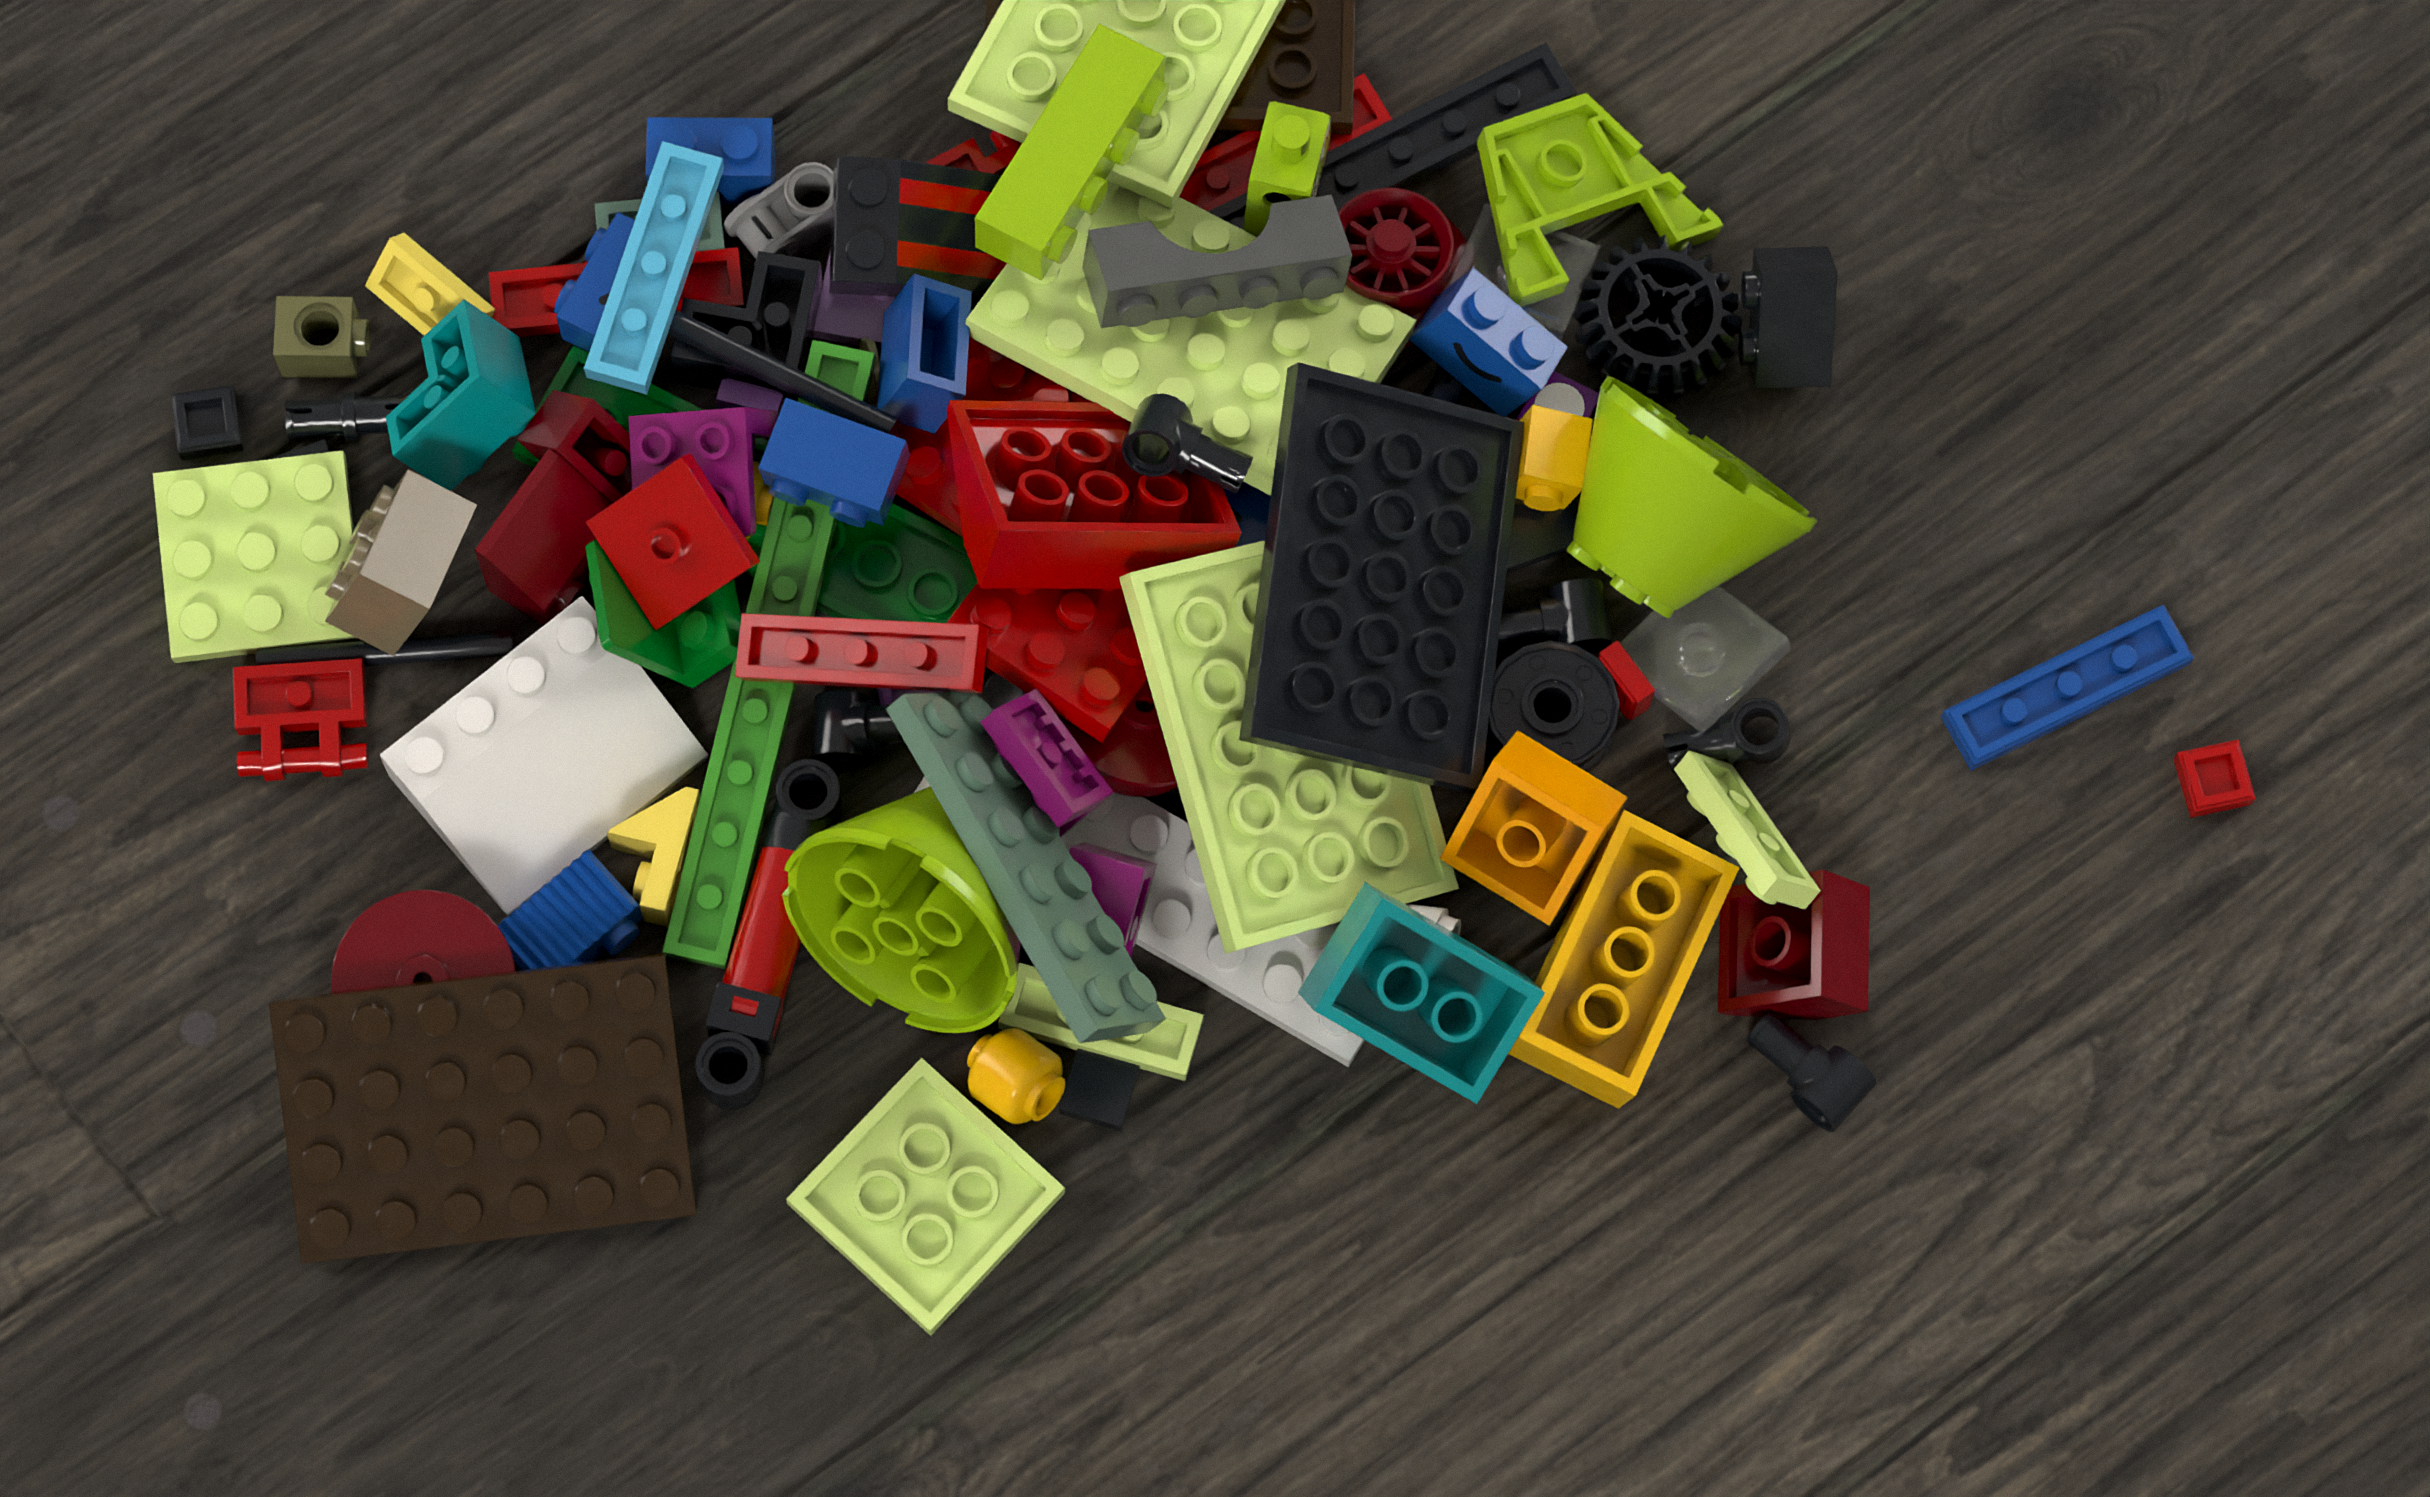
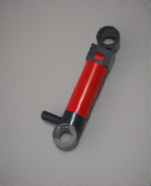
(751, 997)

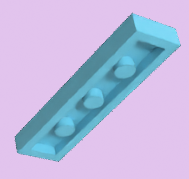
(654, 268)

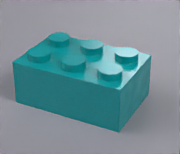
(1420, 993)

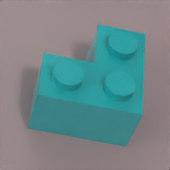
(468, 403)

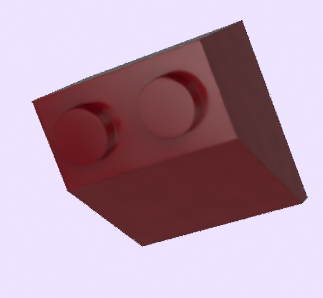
(538, 542)
(1793, 957)

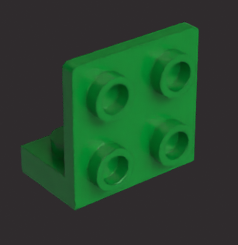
(682, 650)

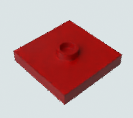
(672, 541)

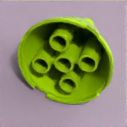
(1672, 508)
(905, 916)

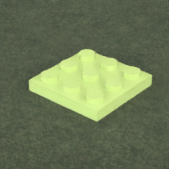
(252, 553)
(925, 1196)

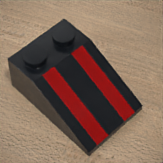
(907, 221)

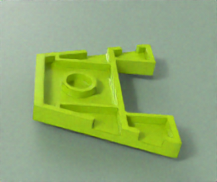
(1566, 169)

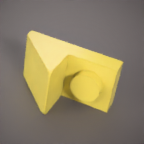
(664, 836)

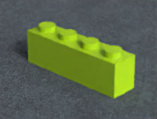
(1071, 152)

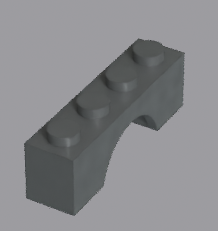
(1147, 278)

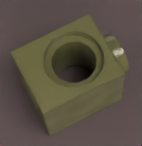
(300, 318)

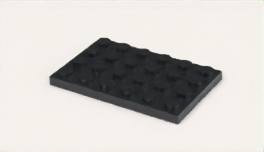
(1382, 580)

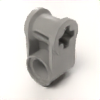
(777, 220)

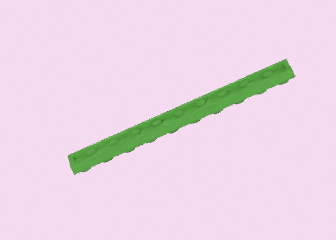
(756, 712)

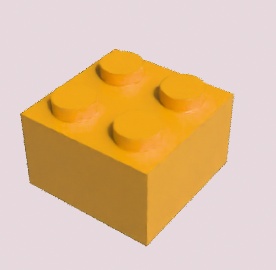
(1533, 827)

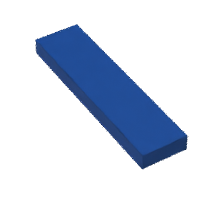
(2067, 687)

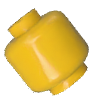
(1015, 1076)

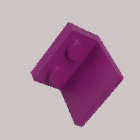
(718, 441)
(1047, 759)

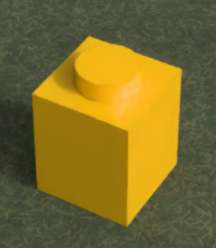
(1552, 458)

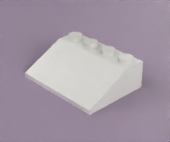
(542, 757)

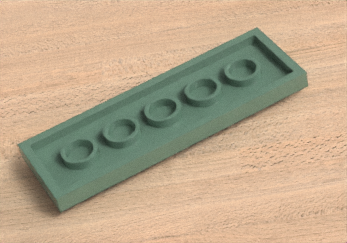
(1027, 868)

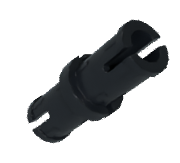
(340, 416)

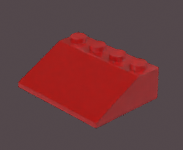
(1060, 506)

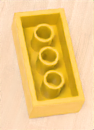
(1623, 959)

